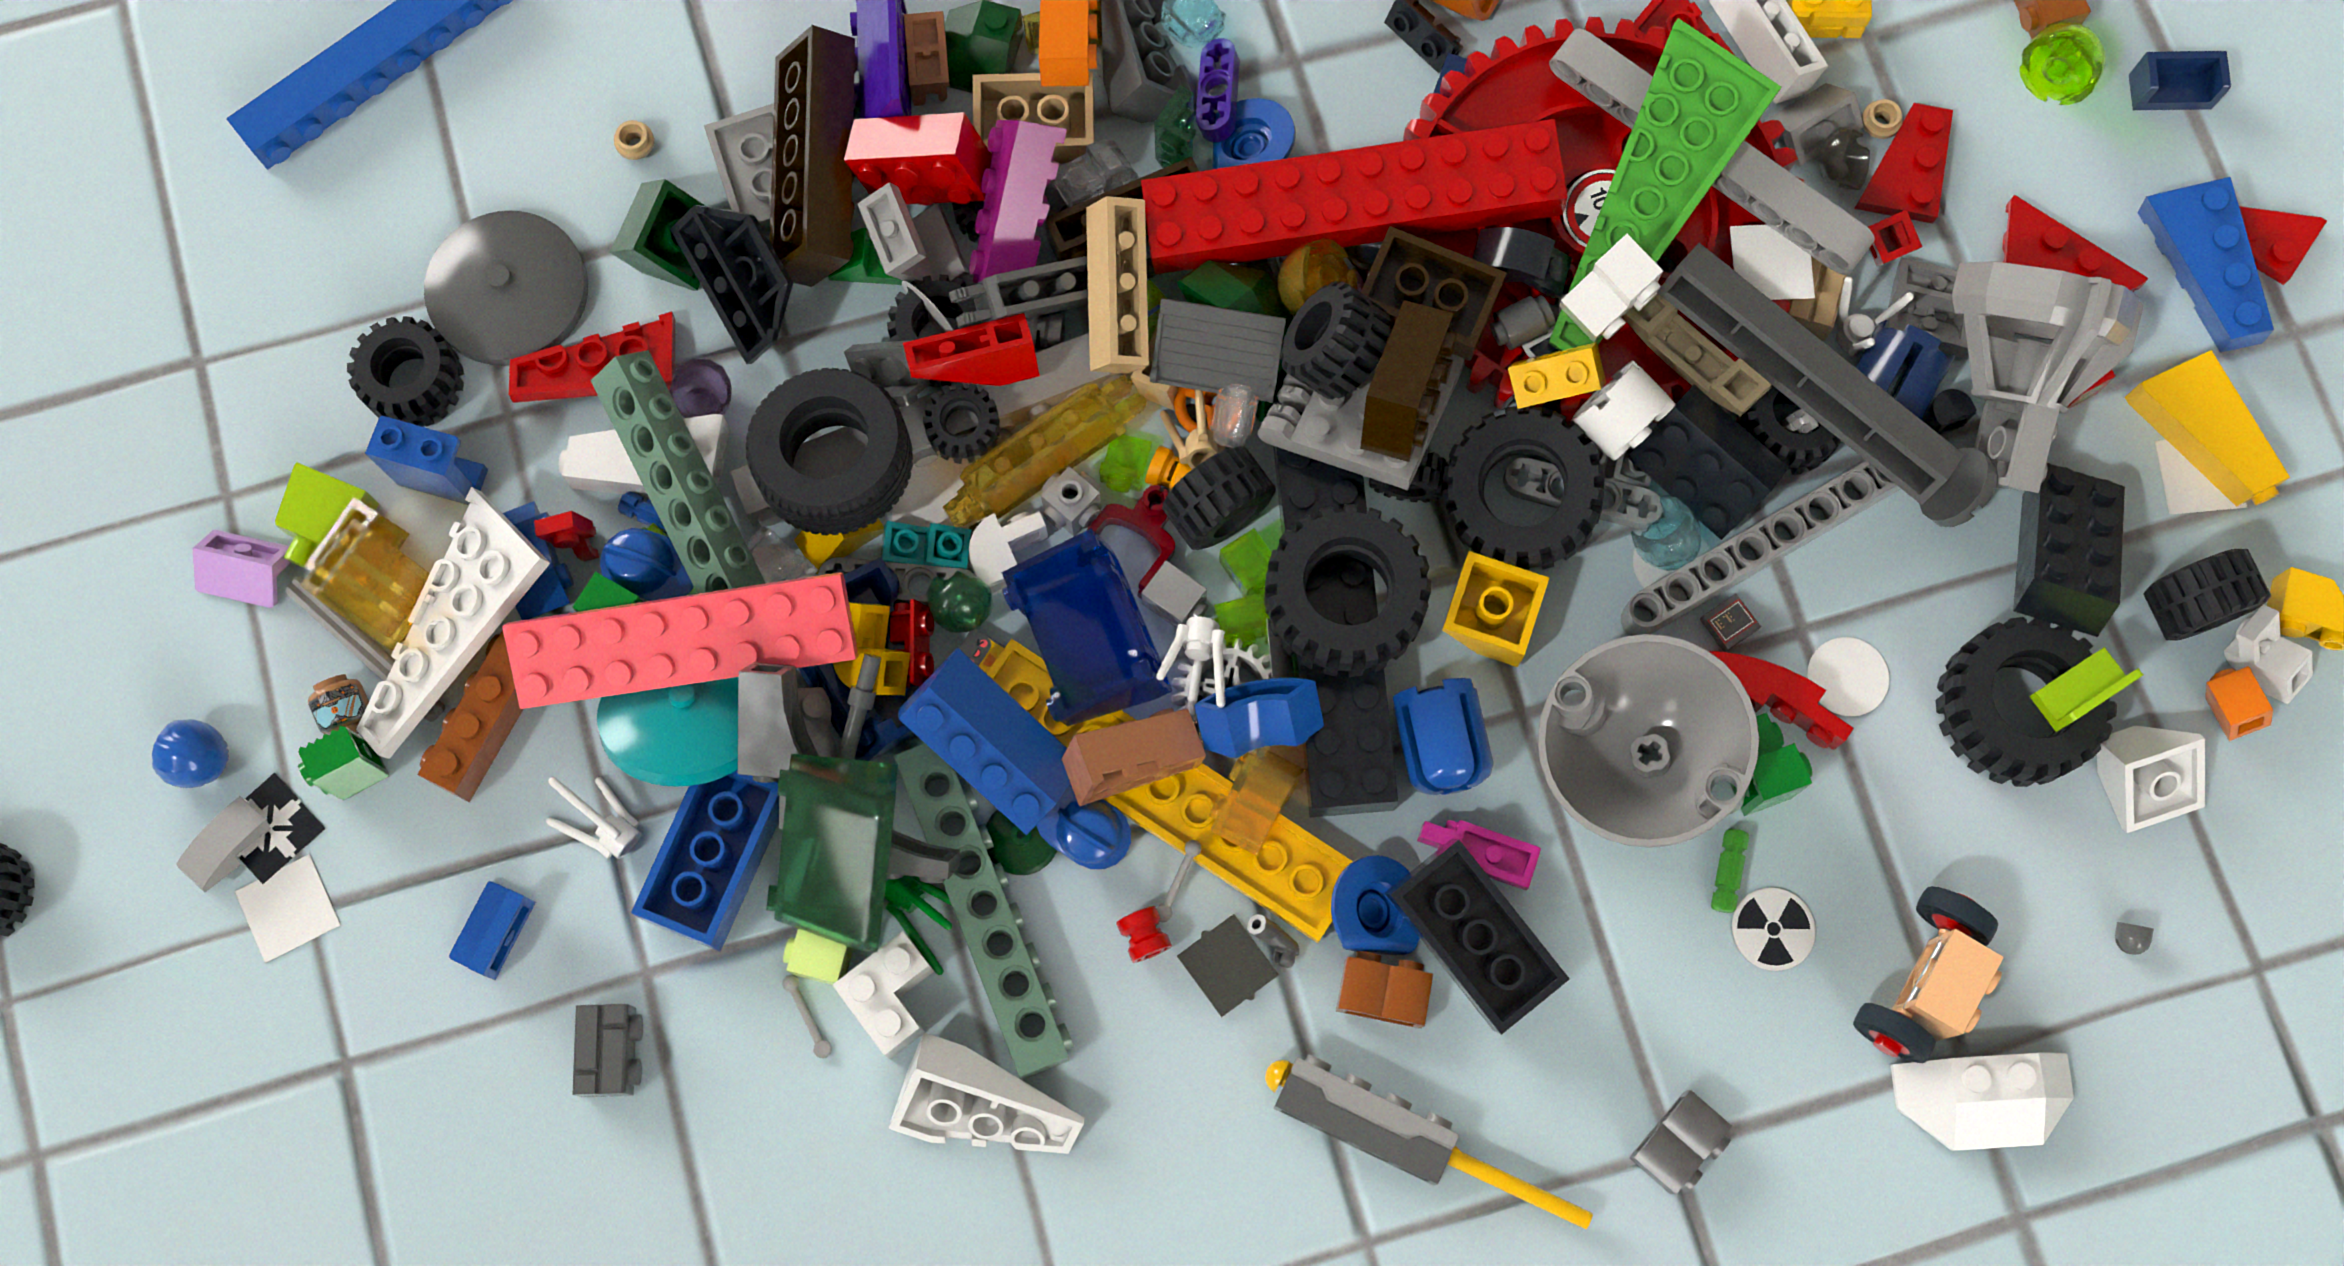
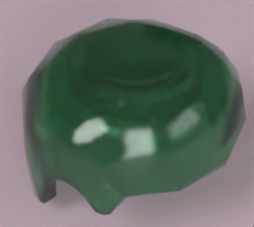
(959, 602)

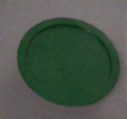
(1014, 849)

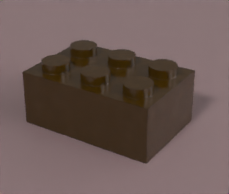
(1435, 278)
(1408, 381)

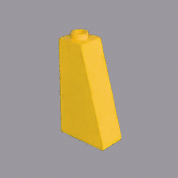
(2211, 428)

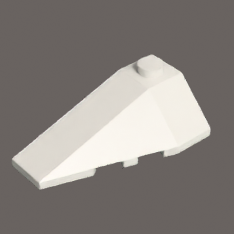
(969, 1097)

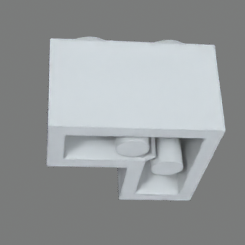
(1616, 284)
(875, 992)

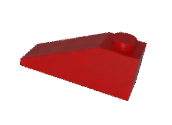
(978, 354)

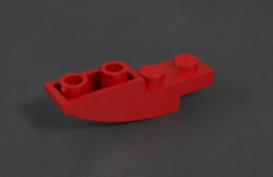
(1789, 696)

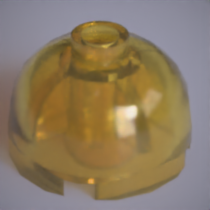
(1311, 268)

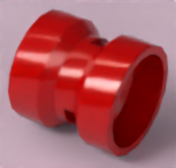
(1145, 938)

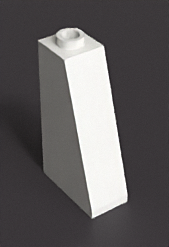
(602, 464)

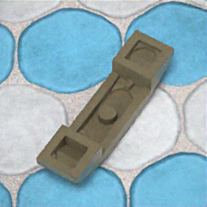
(1695, 357)

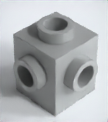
(1071, 513)

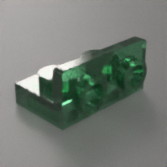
(1175, 129)

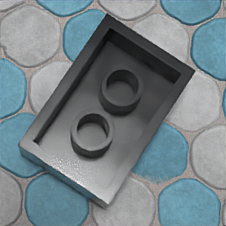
(1708, 462)

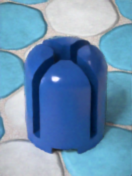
(1443, 737)

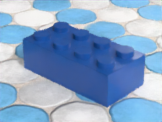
(710, 858)

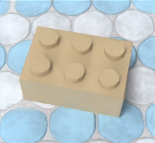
(1025, 100)

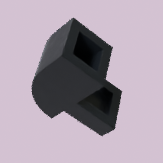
(1525, 258)

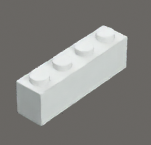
(1773, 43)

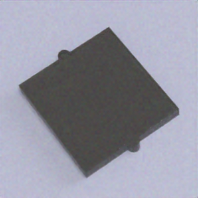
(1227, 965)

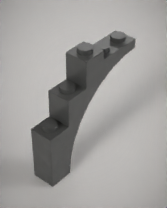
(774, 728)

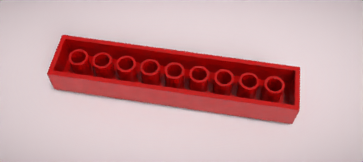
(1355, 195)

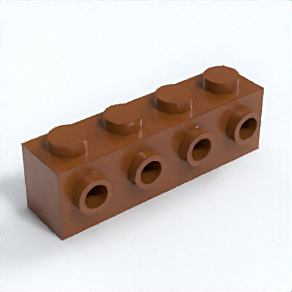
(475, 727)

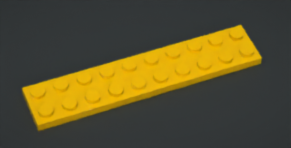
(1289, 874)

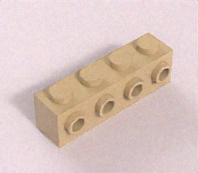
(1117, 285)

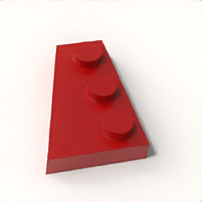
(1912, 167)

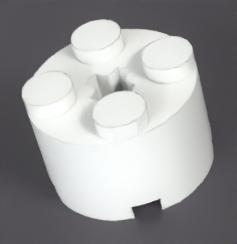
(1623, 410)

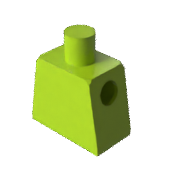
(312, 507)

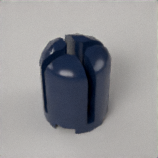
(1922, 361)

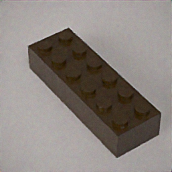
(810, 140)

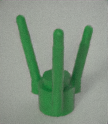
(907, 895)

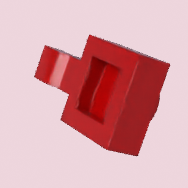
(568, 531)

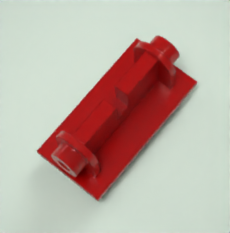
(914, 626)

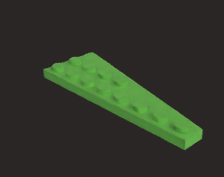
(1682, 140)

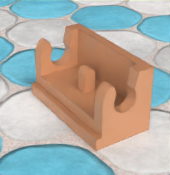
(926, 55)

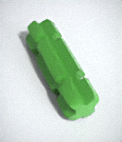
(1730, 871)

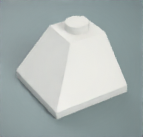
(2152, 774)

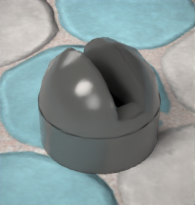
(2133, 938)

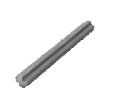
(351, 637)

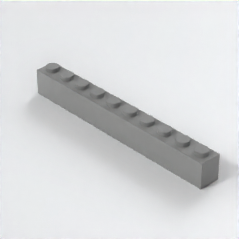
(1061, 371)

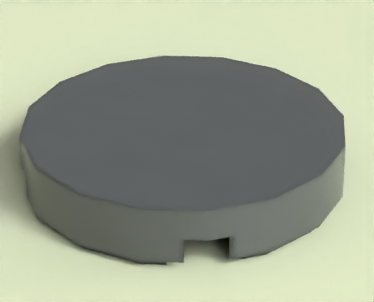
(1964, 491)

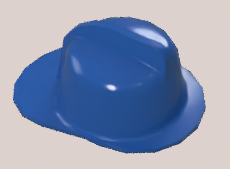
(645, 565)
(1087, 834)

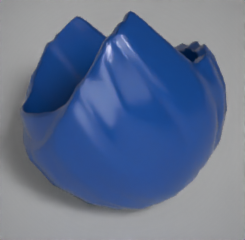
(189, 754)

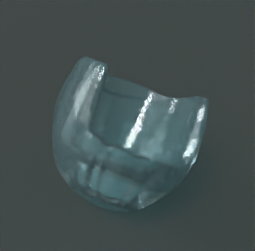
(1192, 21)
(1672, 539)

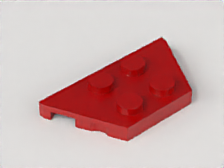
(2045, 243)

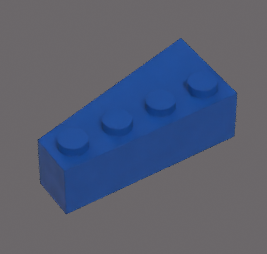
(2212, 259)

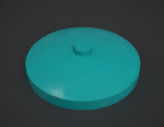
(673, 732)

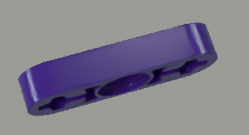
(1224, 103)

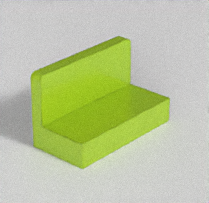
(2082, 689)

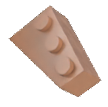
(1132, 754)

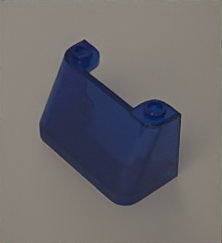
(1086, 629)

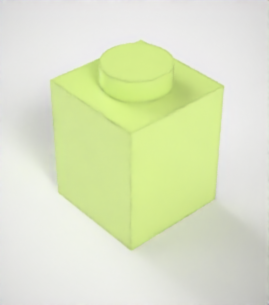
(816, 958)

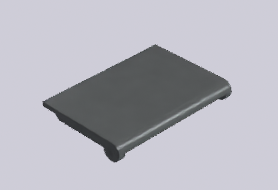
(1216, 346)

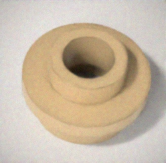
(1886, 110)
(628, 131)

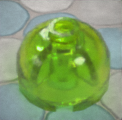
(2063, 63)

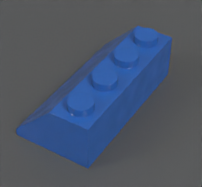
(988, 740)

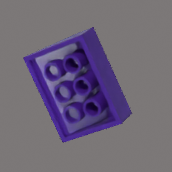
(881, 59)

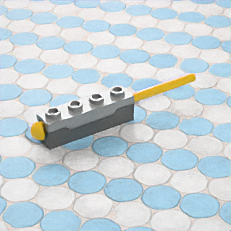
(1392, 1131)

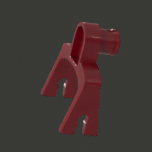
(1144, 521)

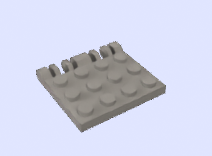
(1333, 428)

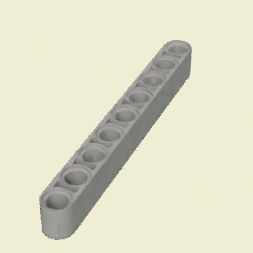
(1749, 176)
(1763, 541)

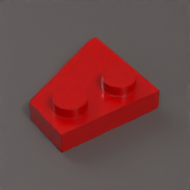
(2279, 240)

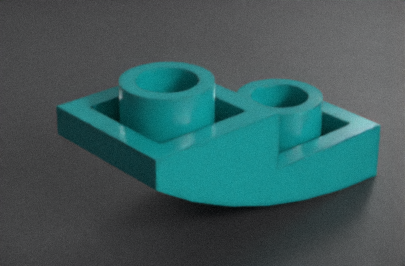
(929, 545)

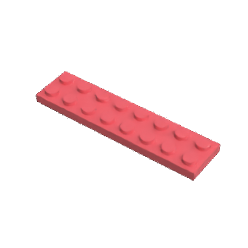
(680, 640)

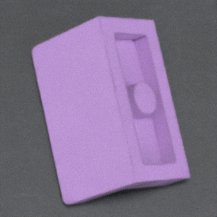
(239, 567)

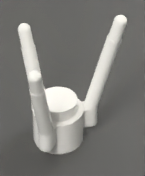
(1857, 330)
(1200, 639)
(615, 834)

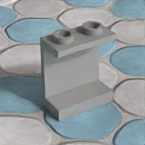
(908, 245)

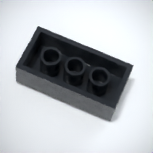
(2070, 551)
(1477, 936)

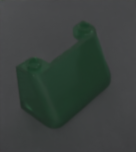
(835, 848)

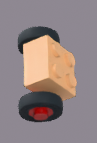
(1944, 984)

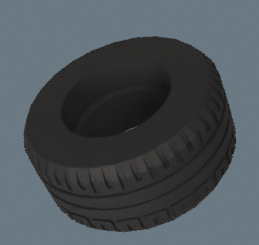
(814, 403)

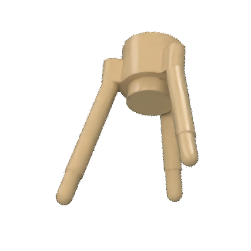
(1199, 443)

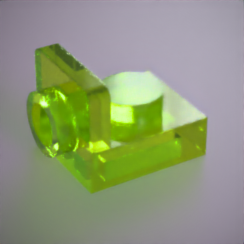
(1125, 463)

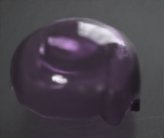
(701, 388)

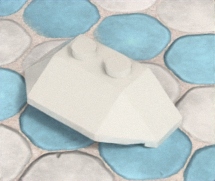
(1985, 1098)

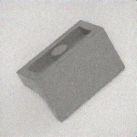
(1815, 117)

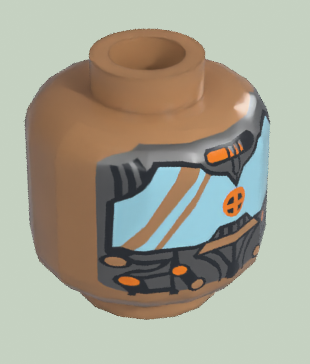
(338, 703)

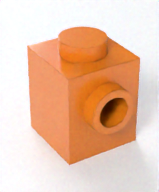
(2238, 702)

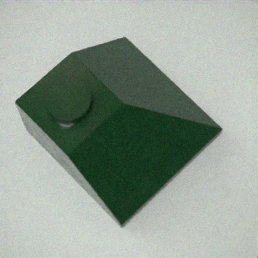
(981, 41)

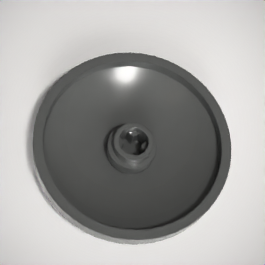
(505, 287)

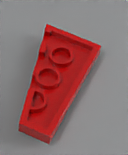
(568, 370)

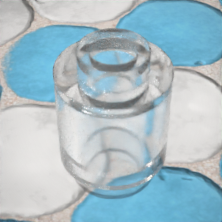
(1234, 415)

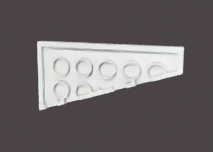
(456, 613)

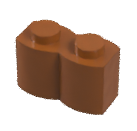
(1384, 990)

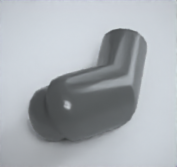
(1273, 935)

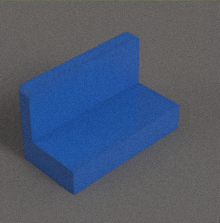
(491, 930)

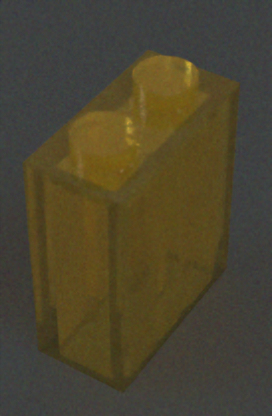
(368, 583)

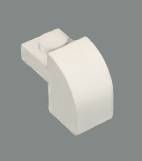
(993, 545)
(2276, 662)

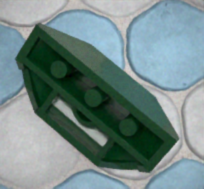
(1241, 290)

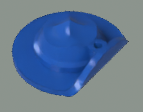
(1261, 134)
(1364, 913)

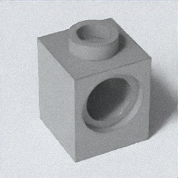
(1174, 595)

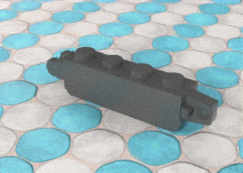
(1029, 291)

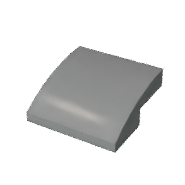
(1931, 304)

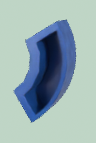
(552, 586)
(1260, 716)

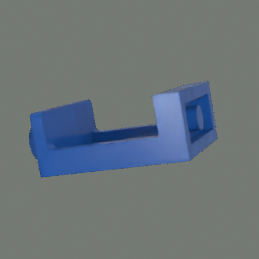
(424, 460)

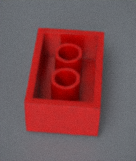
(924, 155)

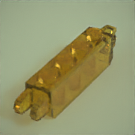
(1042, 448)

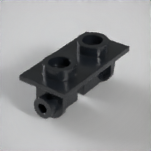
(1416, 28)

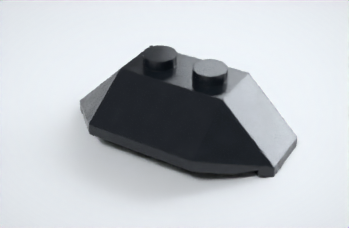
(737, 274)

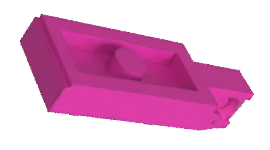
(1497, 854)

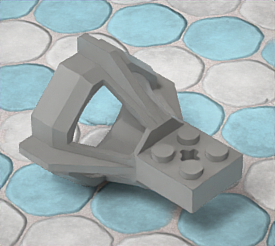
(2028, 379)

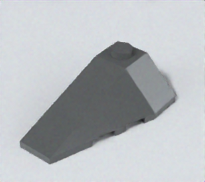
(1137, 62)

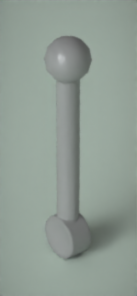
(1192, 849)
(821, 1048)

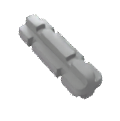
(1799, 422)

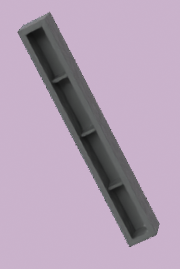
(1811, 374)

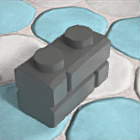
(606, 1050)

